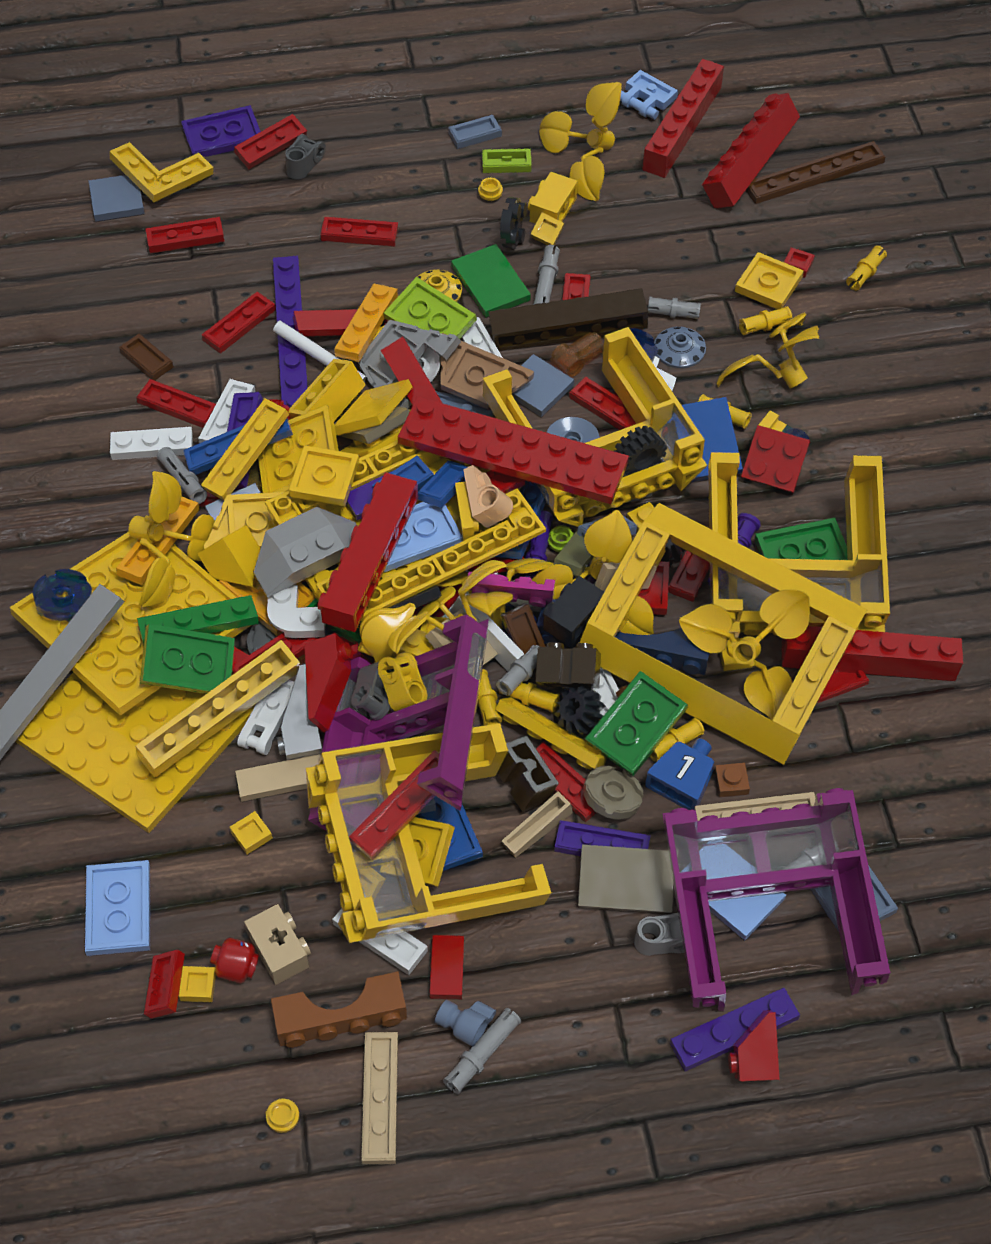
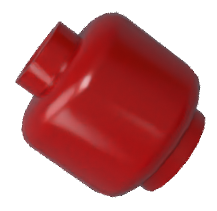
(234, 960)

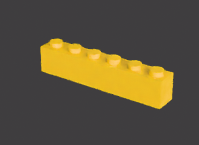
(217, 708)

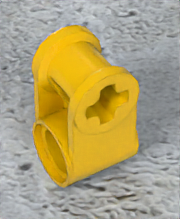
(404, 684)

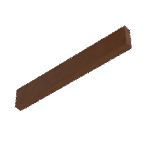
(815, 172)

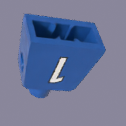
(682, 773)

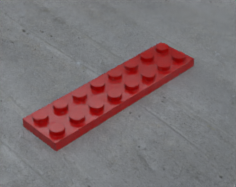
(513, 450)

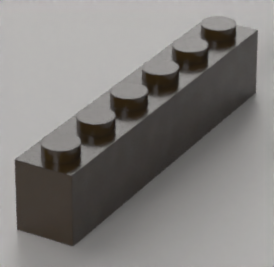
(568, 319)

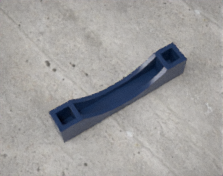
(668, 647)

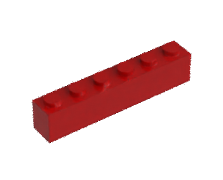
(683, 118)
(750, 150)
(368, 552)
(886, 654)

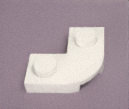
(290, 619)

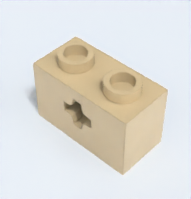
(280, 960)

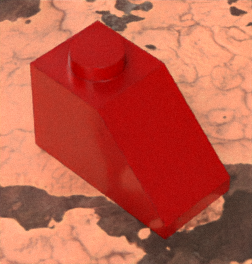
(757, 1051)

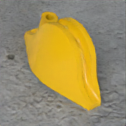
(378, 627)

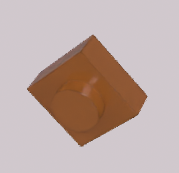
(732, 780)

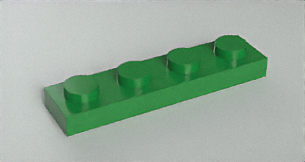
(207, 617)

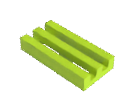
(506, 160)

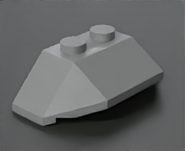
(301, 549)

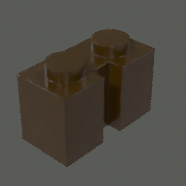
(568, 666)
(527, 773)

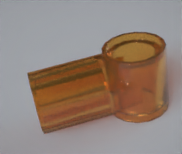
(573, 357)

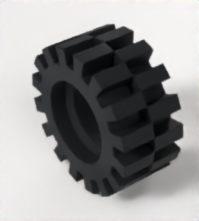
(643, 449)

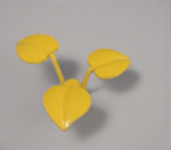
(555, 128)
(790, 368)
(165, 500)
(607, 542)
(494, 602)
(784, 611)
(399, 636)

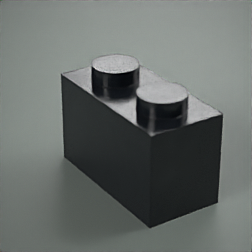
(571, 611)

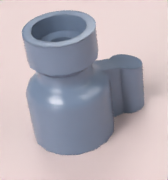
(466, 1024)

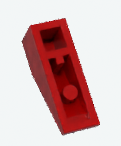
(326, 677)

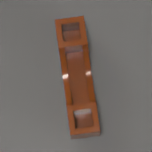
(301, 1020)

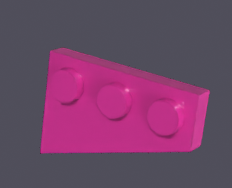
(522, 589)

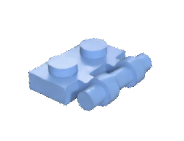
(649, 89)

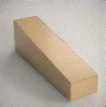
(537, 824)

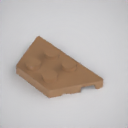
(468, 365)

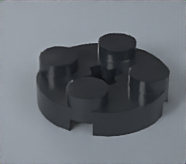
(511, 223)

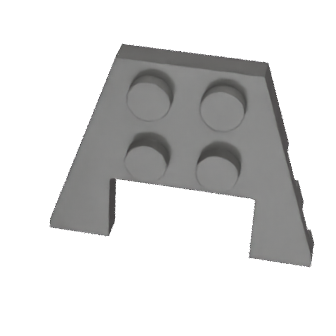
(377, 368)

